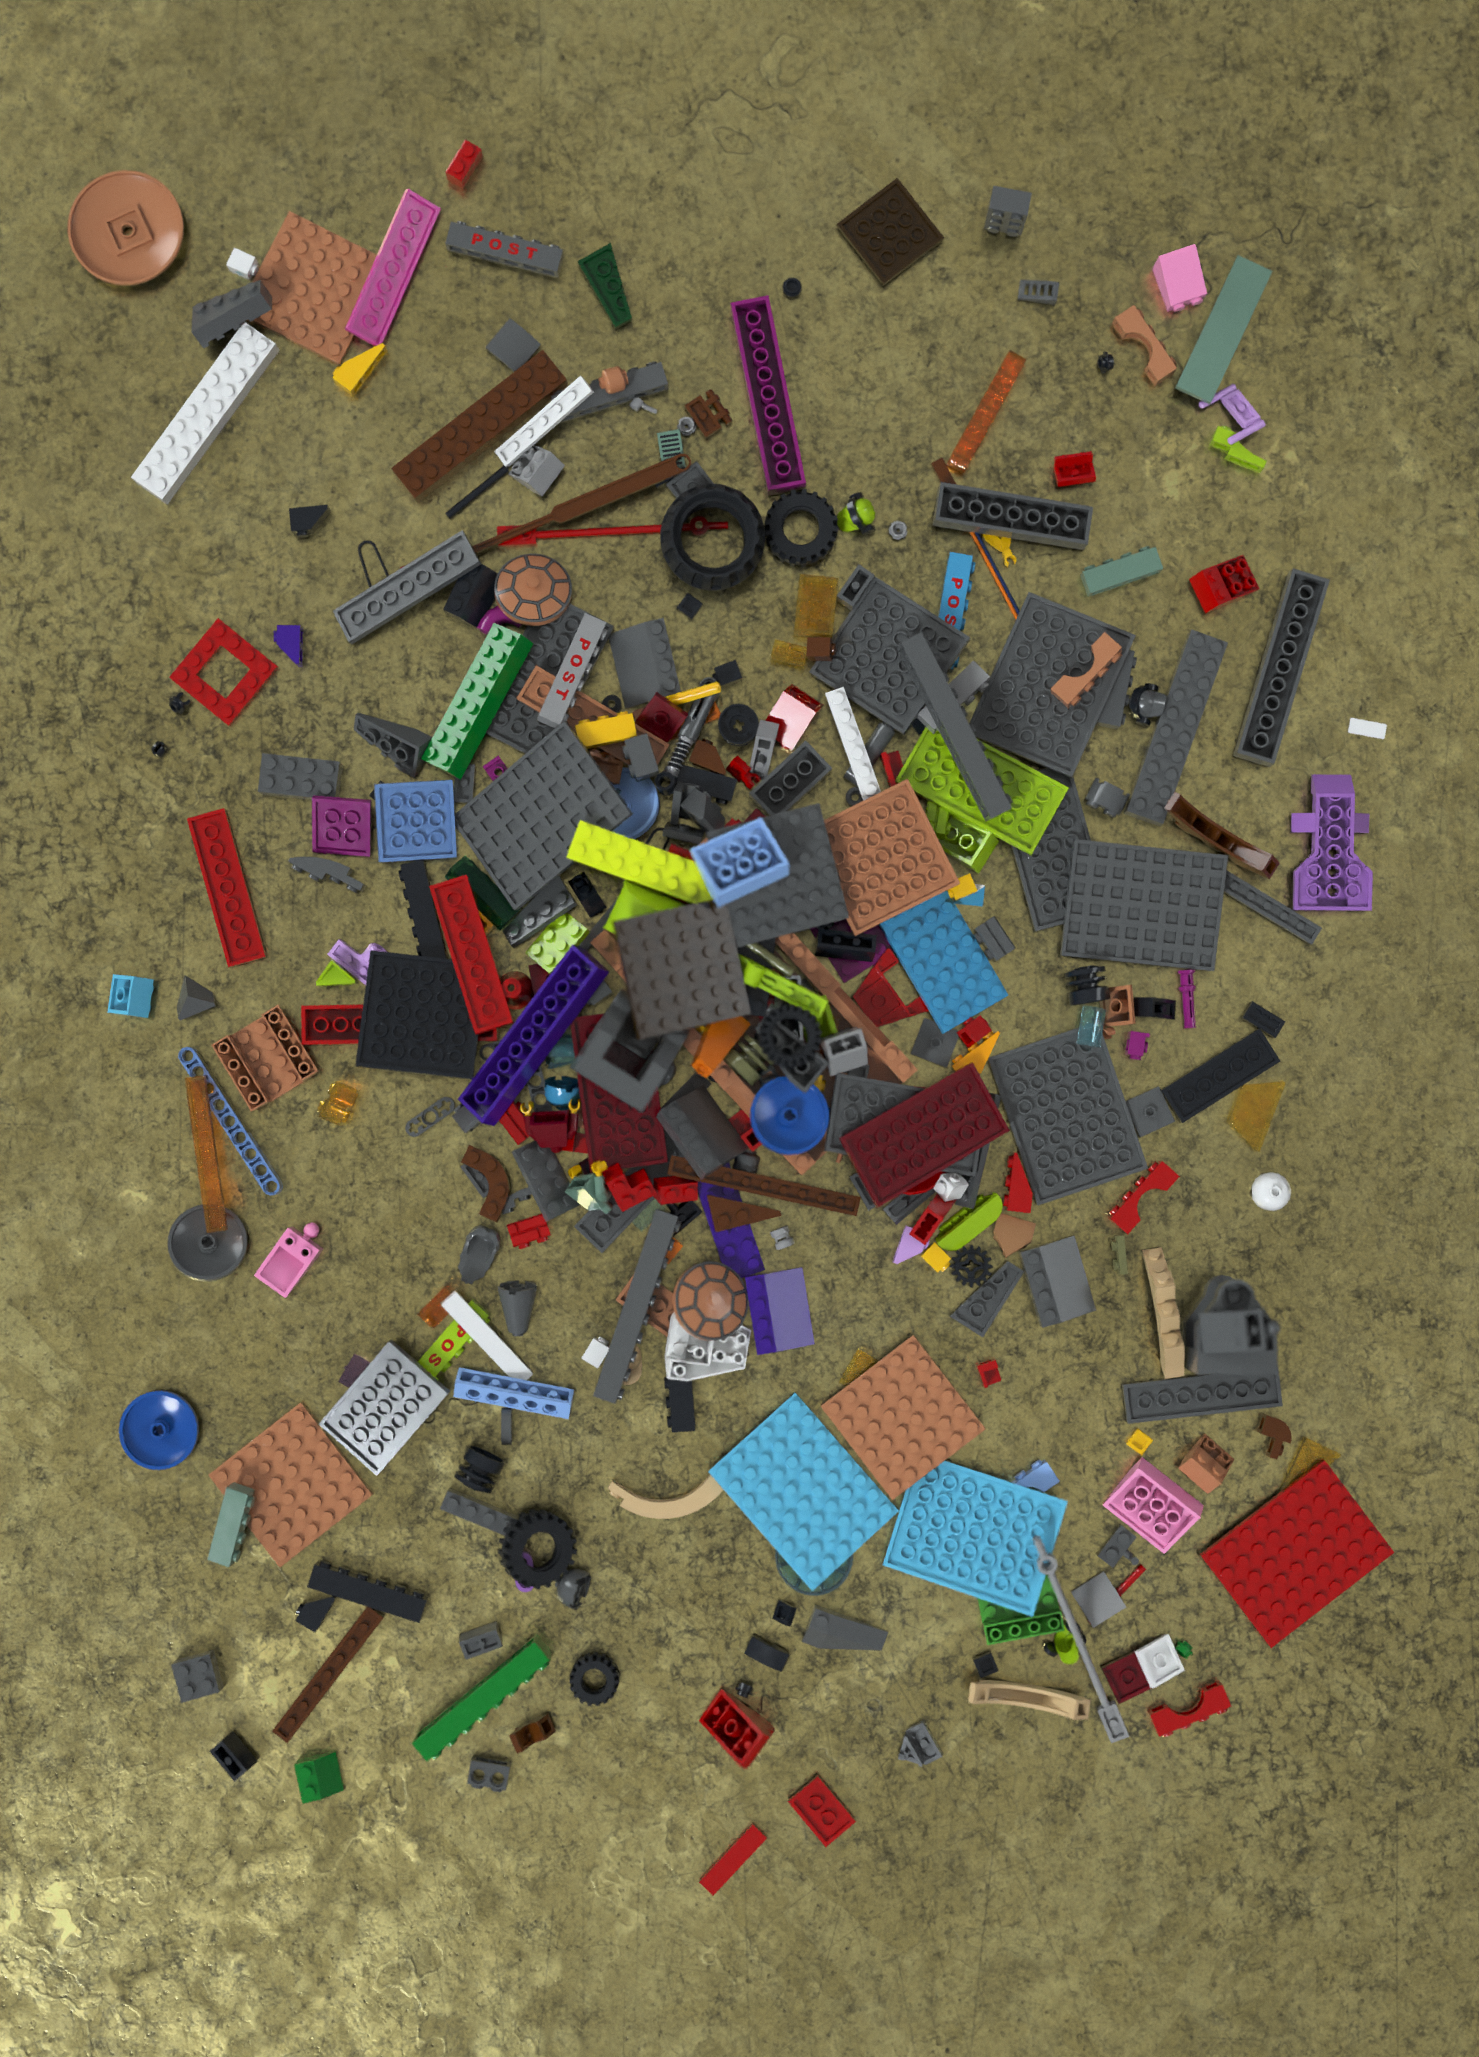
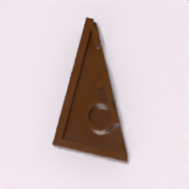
(732, 1214)

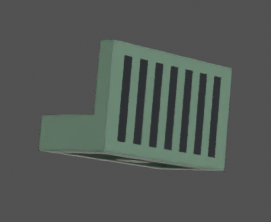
(670, 446)

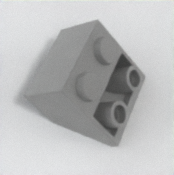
(536, 469)
(845, 1050)

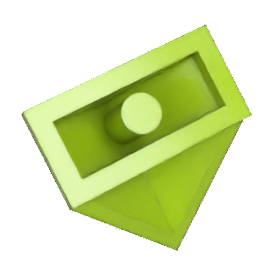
(335, 975)

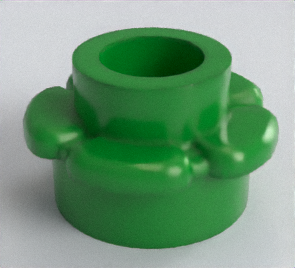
(1184, 1649)

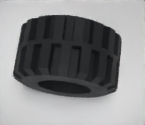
(590, 1695)

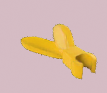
(1001, 545)

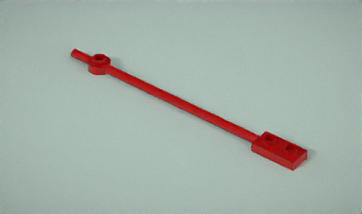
(530, 538)

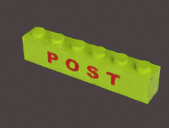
(449, 1344)

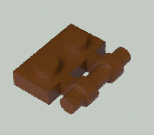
(703, 416)

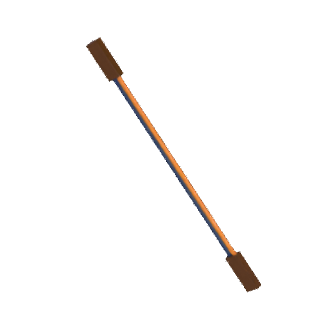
(945, 476)

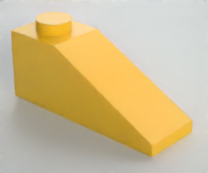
(356, 370)

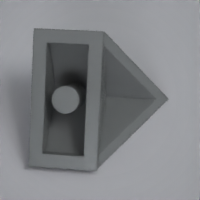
(193, 999)

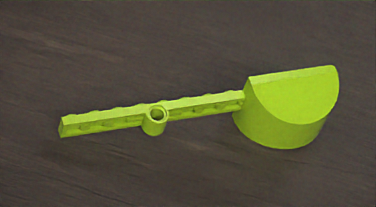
(640, 900)

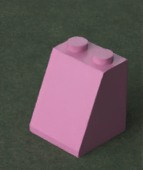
(1180, 278)

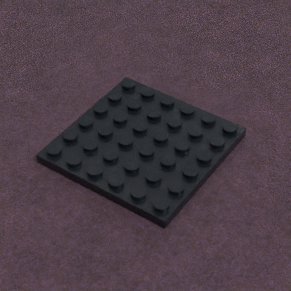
(415, 1018)

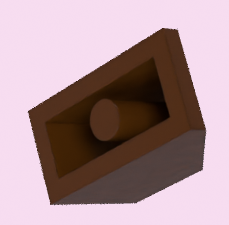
(707, 757)

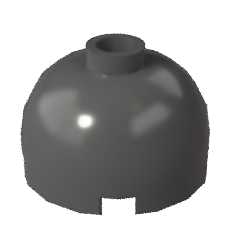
(573, 1587)

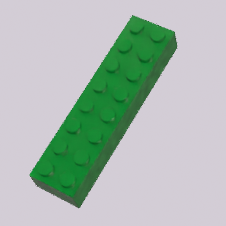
(477, 700)
(481, 1698)

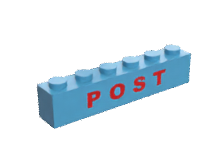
(955, 590)

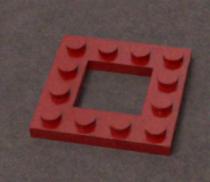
(220, 636)

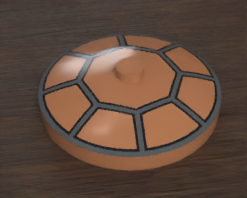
(533, 589)
(710, 1301)

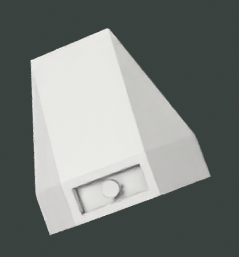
(695, 1358)

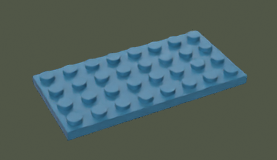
(943, 961)

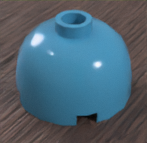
(562, 1091)

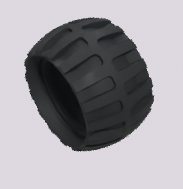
(711, 497)

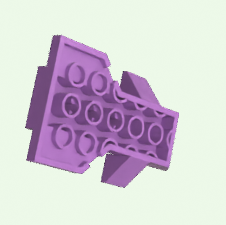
(1332, 825)

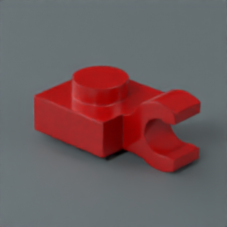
(740, 771)

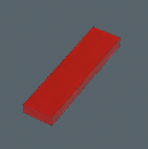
(733, 1859)

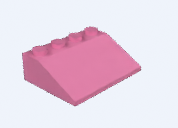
(1153, 1505)

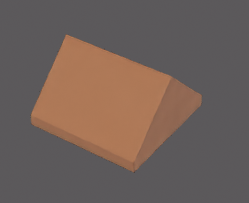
(1120, 1007)

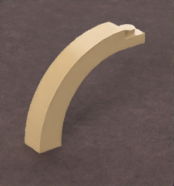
(668, 1508)
(1029, 1696)

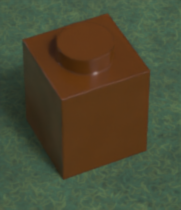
(820, 649)

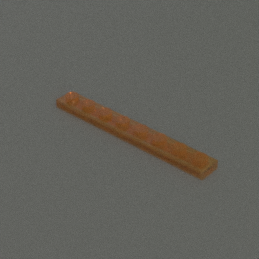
(206, 1154)

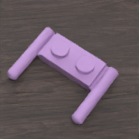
(1240, 410)

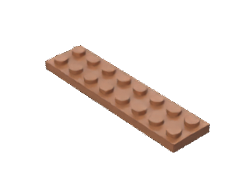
(535, 693)

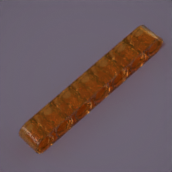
(986, 412)

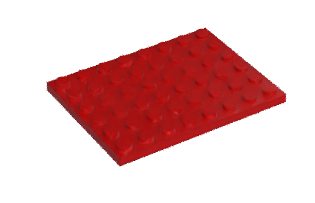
(1297, 1553)

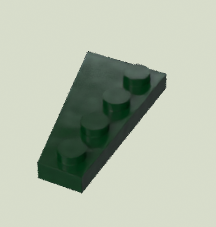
(604, 278)

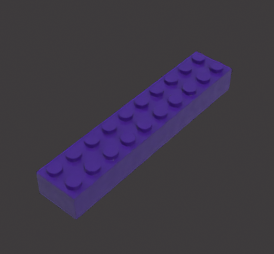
(533, 1035)

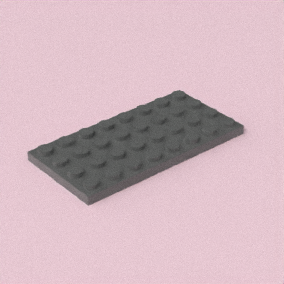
(516, 722)
(1048, 869)
(862, 1099)

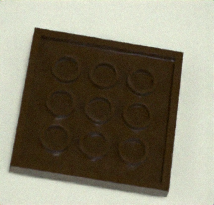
(890, 231)

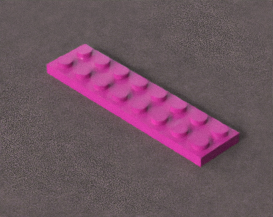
(392, 268)

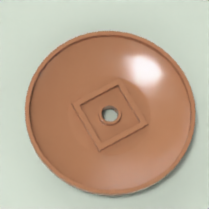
(120, 202)

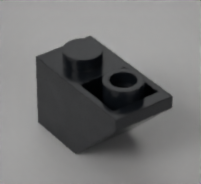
(587, 894)

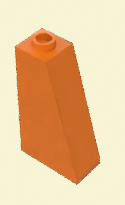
(716, 1043)

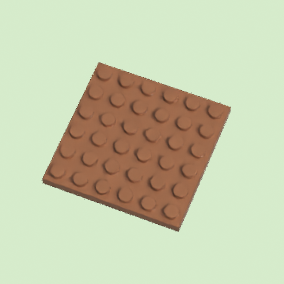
(313, 286)
(887, 857)
(903, 1417)
(298, 1483)

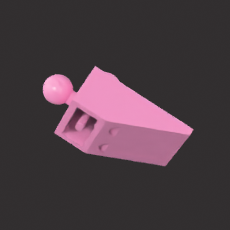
(286, 1262)

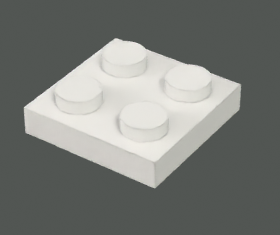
(1159, 1661)

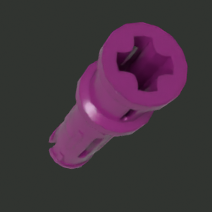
(1187, 988)

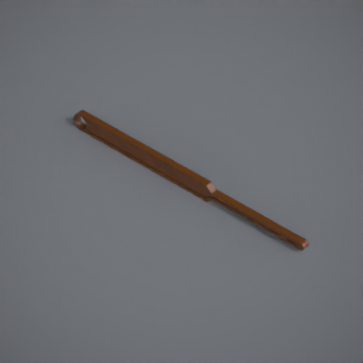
(595, 499)

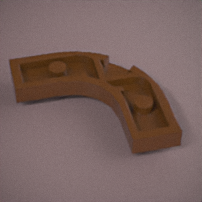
(497, 1181)

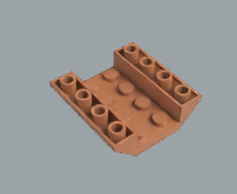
(265, 1059)

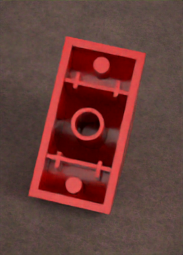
(736, 1728)

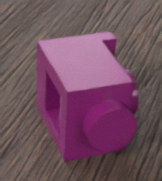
(493, 765)
(1136, 1044)

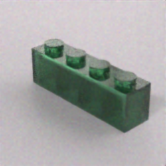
(487, 895)

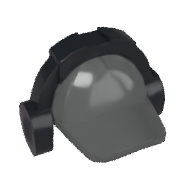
(1147, 703)

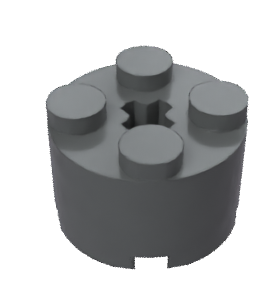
(1106, 797)

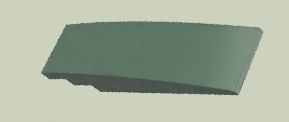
(1223, 329)

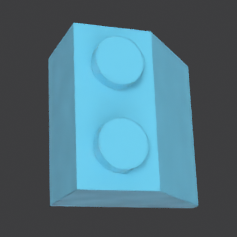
(130, 996)

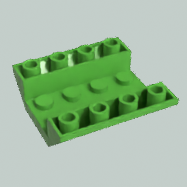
(1006, 1625)

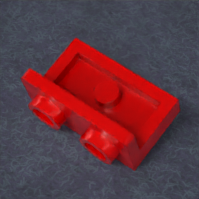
(1074, 469)

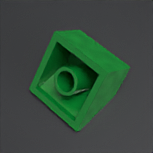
(318, 1776)

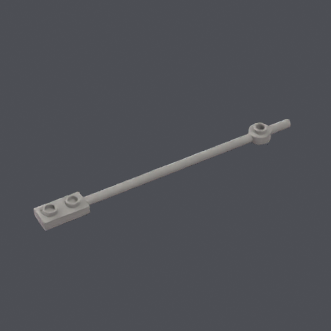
(1108, 1710)

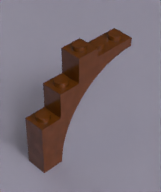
(1219, 839)

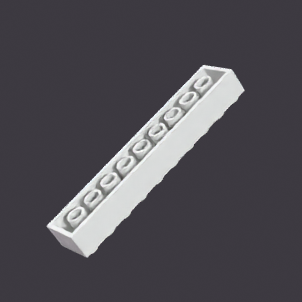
(205, 413)

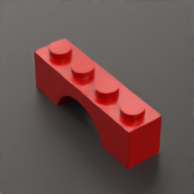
(1126, 1214)
(1212, 1701)

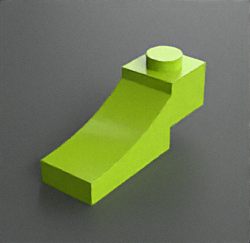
(1236, 452)

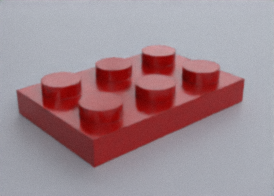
(821, 1811)

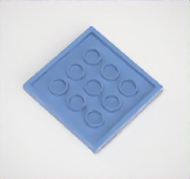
(415, 820)

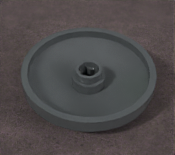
(205, 1254)

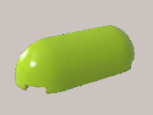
(969, 1222)

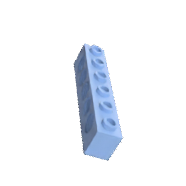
(513, 1393)

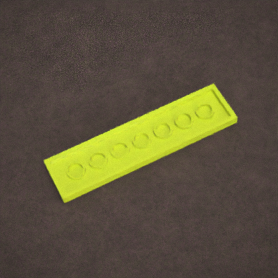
(638, 863)

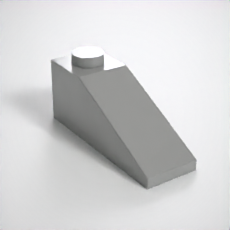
(763, 748)

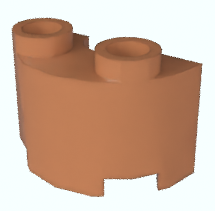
(609, 765)

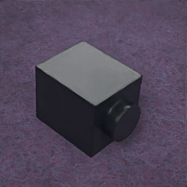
(727, 674)

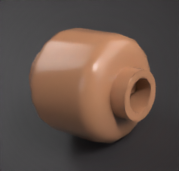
(613, 380)

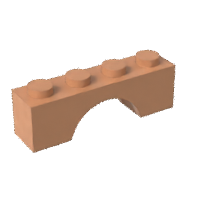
(1132, 325)
(1070, 689)

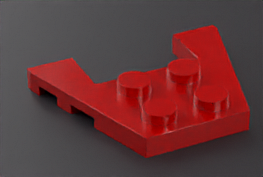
(878, 997)

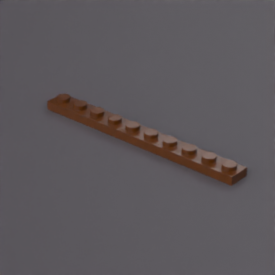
(769, 1187)

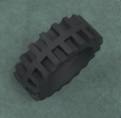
(806, 553)
(516, 1539)

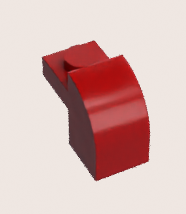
(742, 1125)

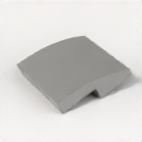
(1098, 1599)

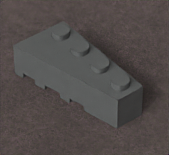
(229, 311)

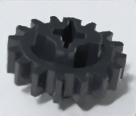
(971, 1274)

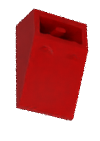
(1223, 583)

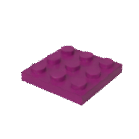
(341, 825)

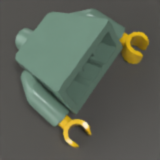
(590, 1189)

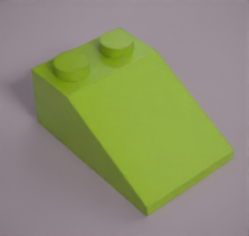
(968, 843)

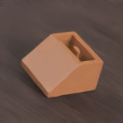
(1206, 1464)

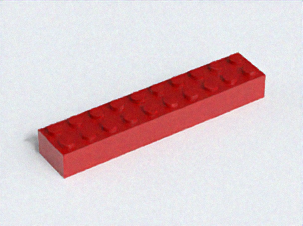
(342, 1025)

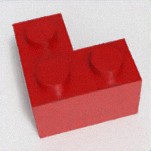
(628, 1190)

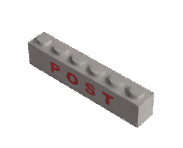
(572, 671)

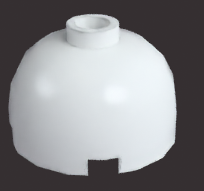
(1271, 1191)

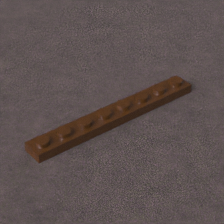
(327, 1674)

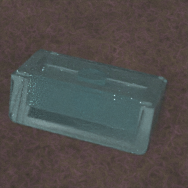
(1091, 1026)

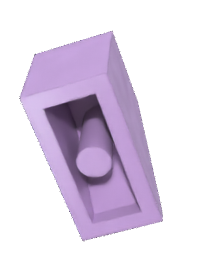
(908, 1246)

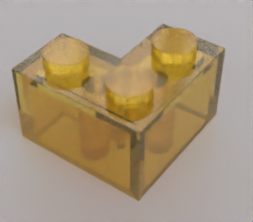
(339, 1104)

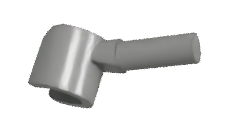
(637, 403)

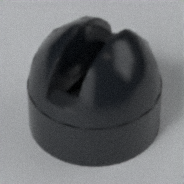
(162, 751)

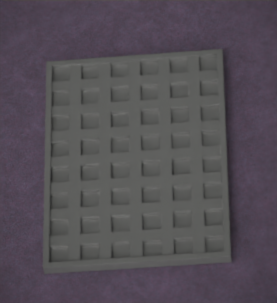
(532, 811)
(1143, 905)

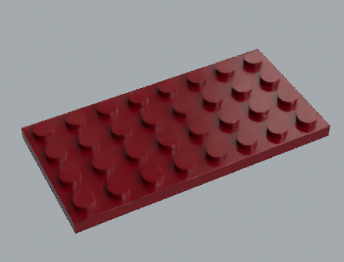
(611, 1126)
(924, 1134)

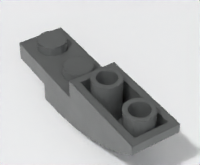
(321, 868)

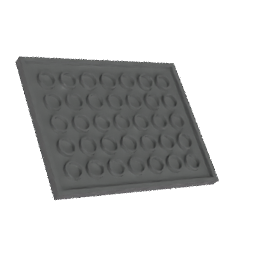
(1018, 704)
(1067, 1115)

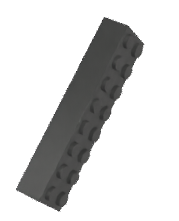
(1012, 516)

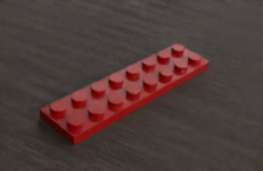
(226, 887)
(471, 954)

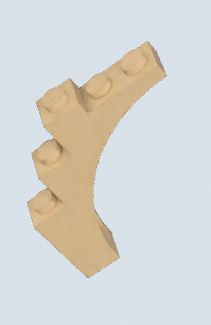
(1166, 1313)

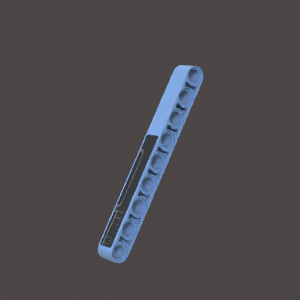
(239, 1125)

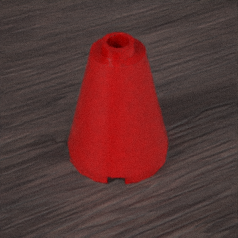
(523, 989)

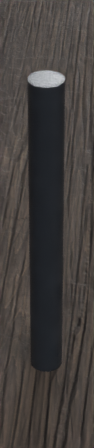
(477, 491)

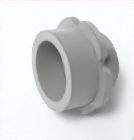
(686, 421)
(898, 525)

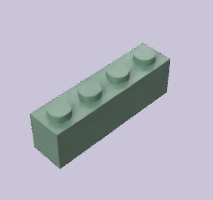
(1121, 571)
(231, 1524)

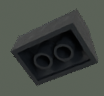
(472, 596)

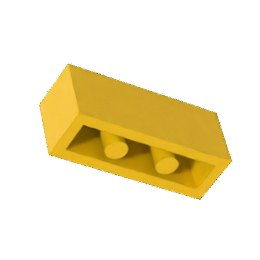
(606, 730)

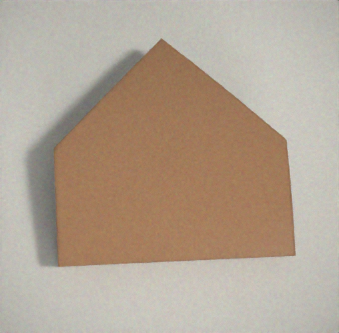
(1012, 1233)

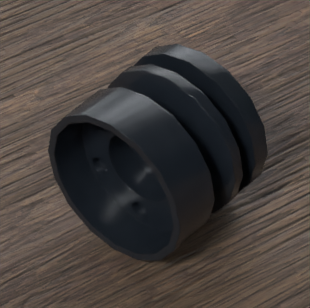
(728, 720)
(1087, 985)
(478, 1472)

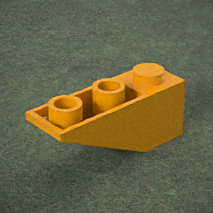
(977, 1053)

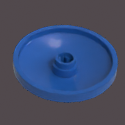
(787, 1118)
(158, 1430)

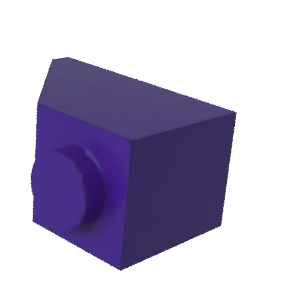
(290, 640)

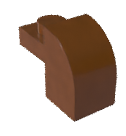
(1277, 1431)
(532, 1732)

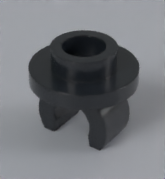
(177, 705)

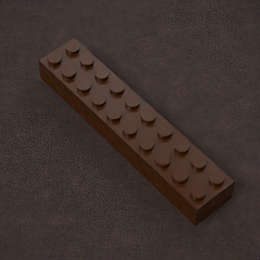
(479, 426)

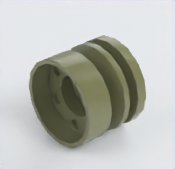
(748, 1059)

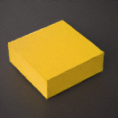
(1139, 1441)

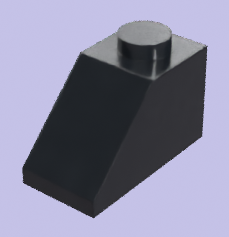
(307, 519)
(1154, 1008)
(314, 1612)

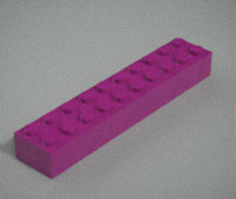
(768, 395)

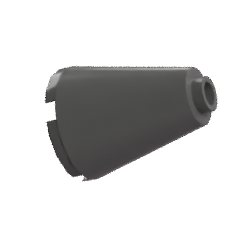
(517, 1305)

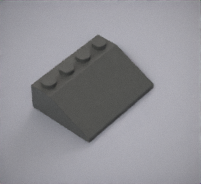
(644, 662)
(701, 1132)
(1057, 1281)

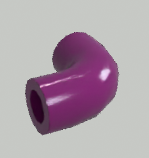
(496, 616)

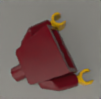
(551, 1128)

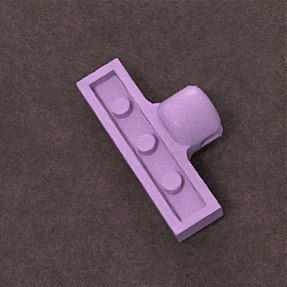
(353, 961)

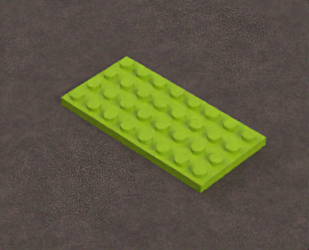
(1033, 794)

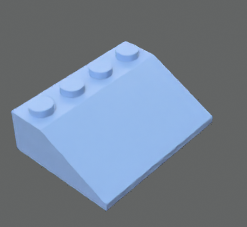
(740, 862)

